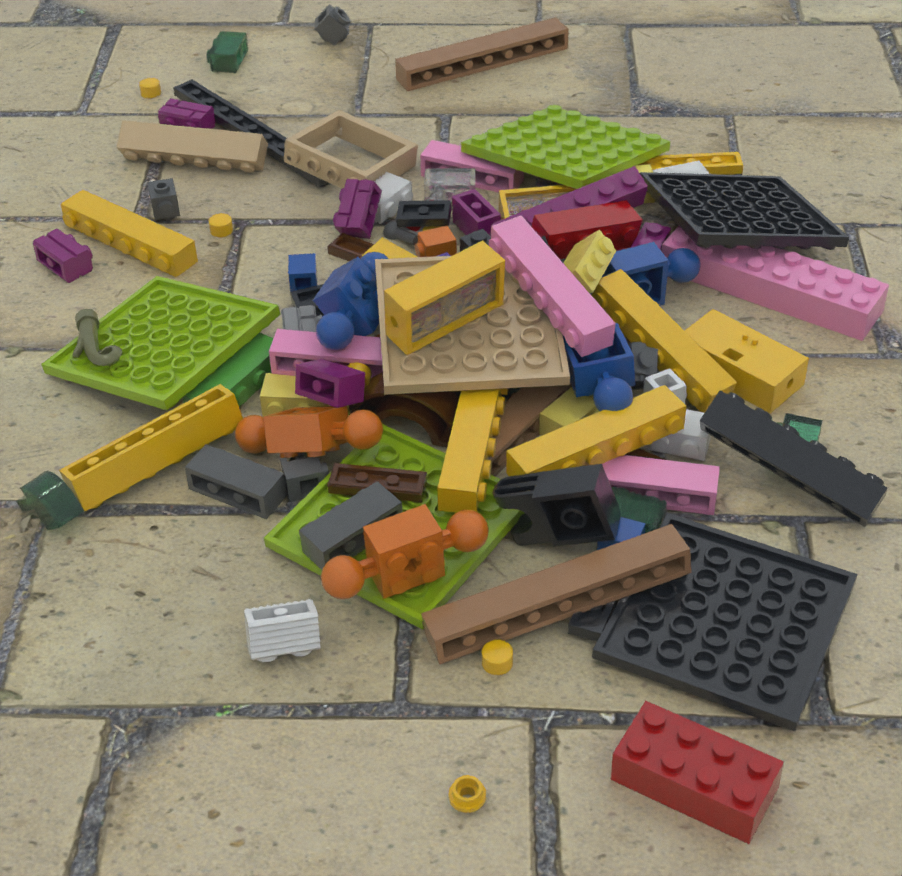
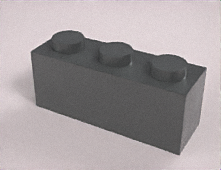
(236, 481)
(342, 527)

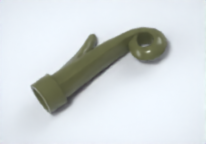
(88, 325)

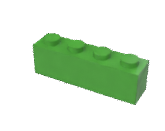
(241, 373)

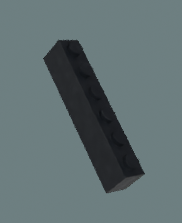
(794, 458)

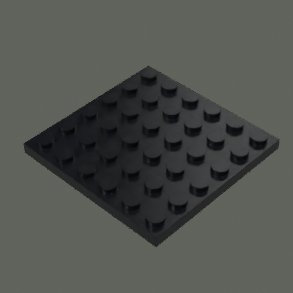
(742, 211)
(736, 628)

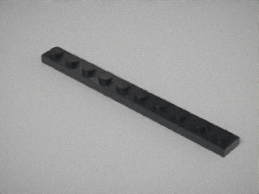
(240, 121)

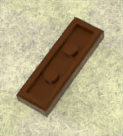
(403, 484)

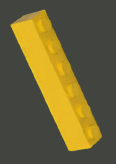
(129, 233)
(648, 323)
(601, 435)
(152, 447)
(469, 449)

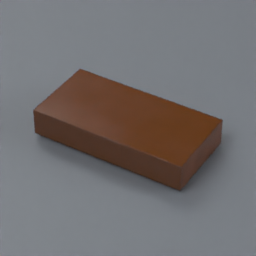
(348, 247)

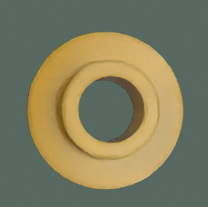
(467, 786)

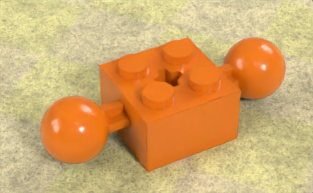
(309, 431)
(404, 552)

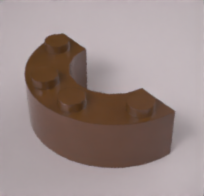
(429, 409)

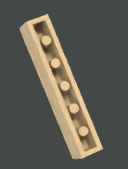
(192, 146)

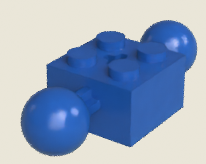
(650, 268)
(348, 302)
(604, 374)

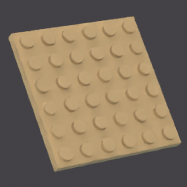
(496, 351)

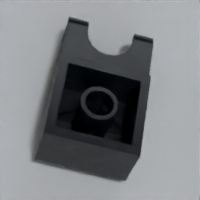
(561, 506)

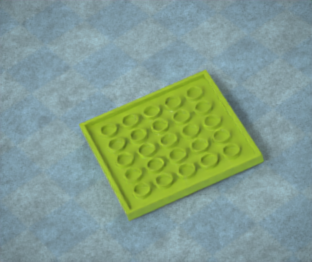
(565, 146)
(168, 341)
(405, 453)

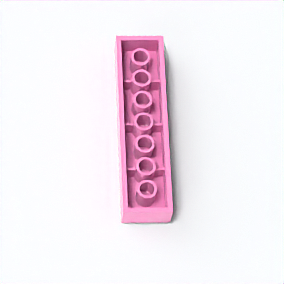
(789, 284)

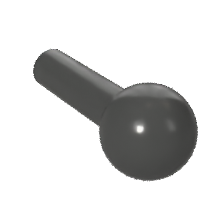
(393, 232)

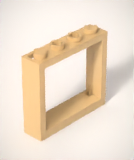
(301, 152)

